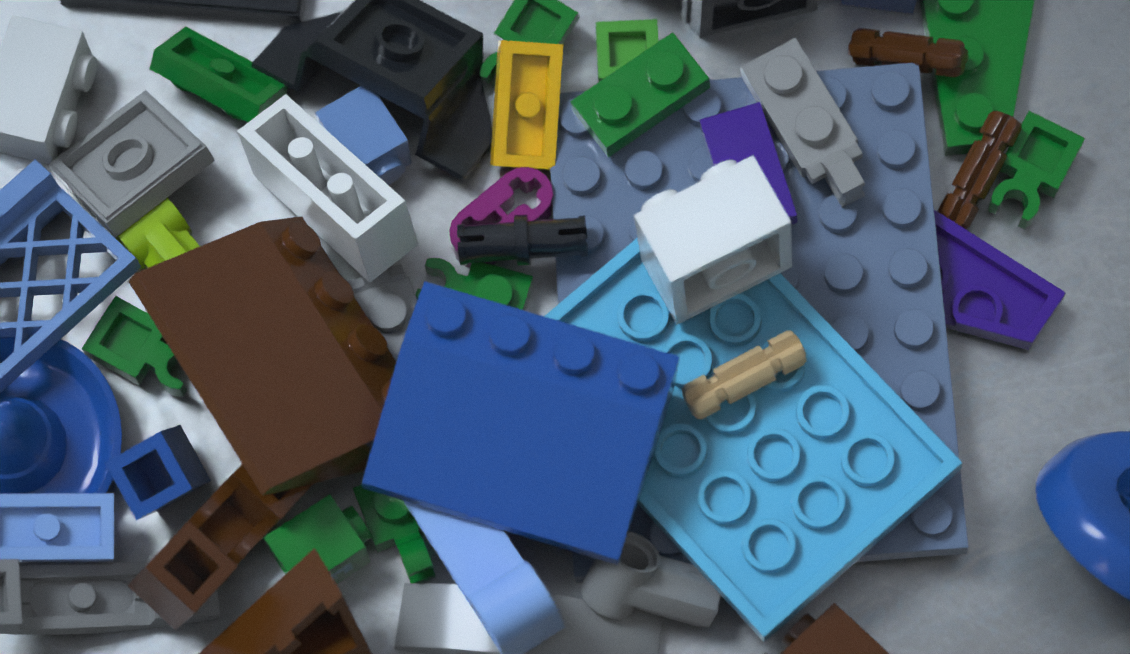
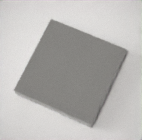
(131, 163)

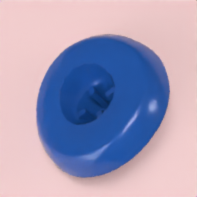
(57, 425)
(1088, 504)

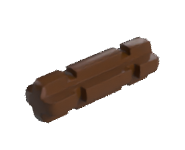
(945, 55)
(980, 168)

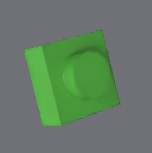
(621, 42)

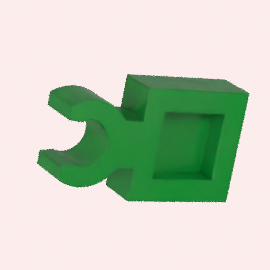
(532, 22)
(1036, 163)
(484, 281)
(132, 345)

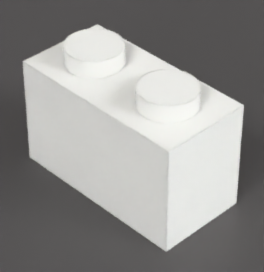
(40, 86)

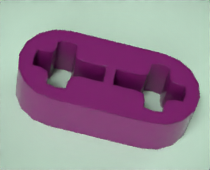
(499, 199)

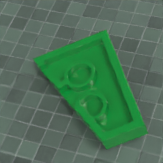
(996, 45)

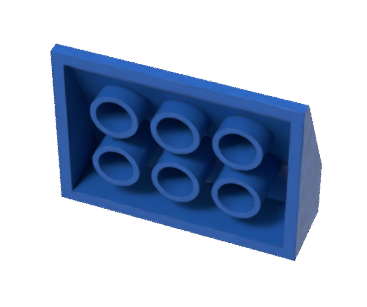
(521, 422)

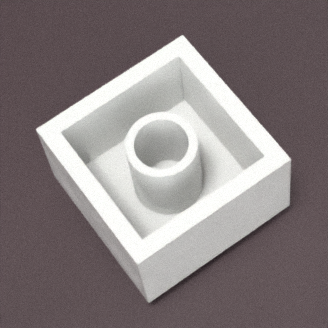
(714, 238)

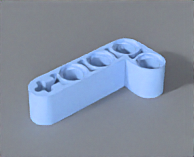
(492, 579)

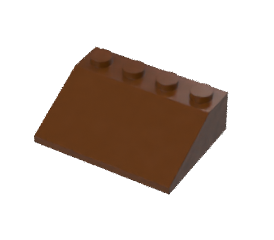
(274, 350)

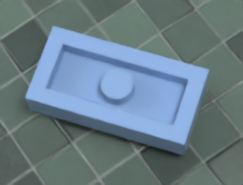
(57, 527)

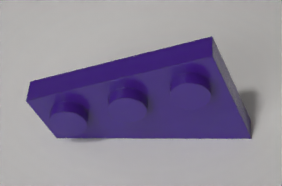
(990, 291)

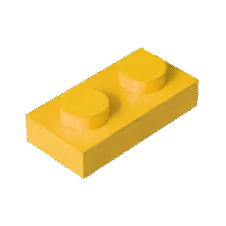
(526, 104)

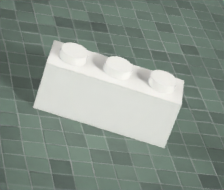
(328, 188)

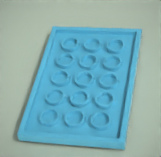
(785, 480)

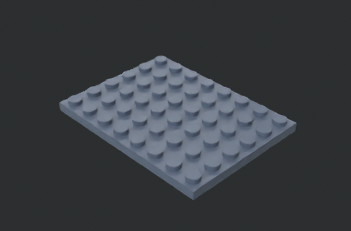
(859, 265)

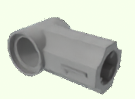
(650, 585)

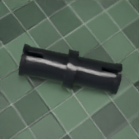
(522, 240)

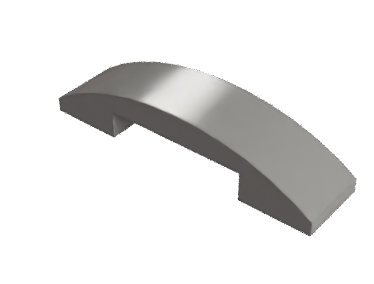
(79, 599)
(442, 622)

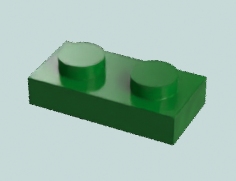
(215, 74)
(640, 94)

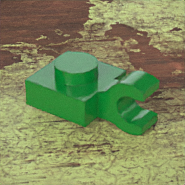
(393, 526)

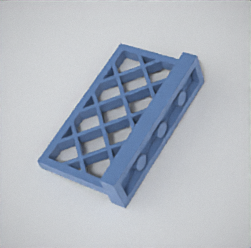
(26, 208)

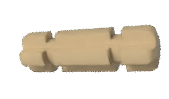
(744, 374)

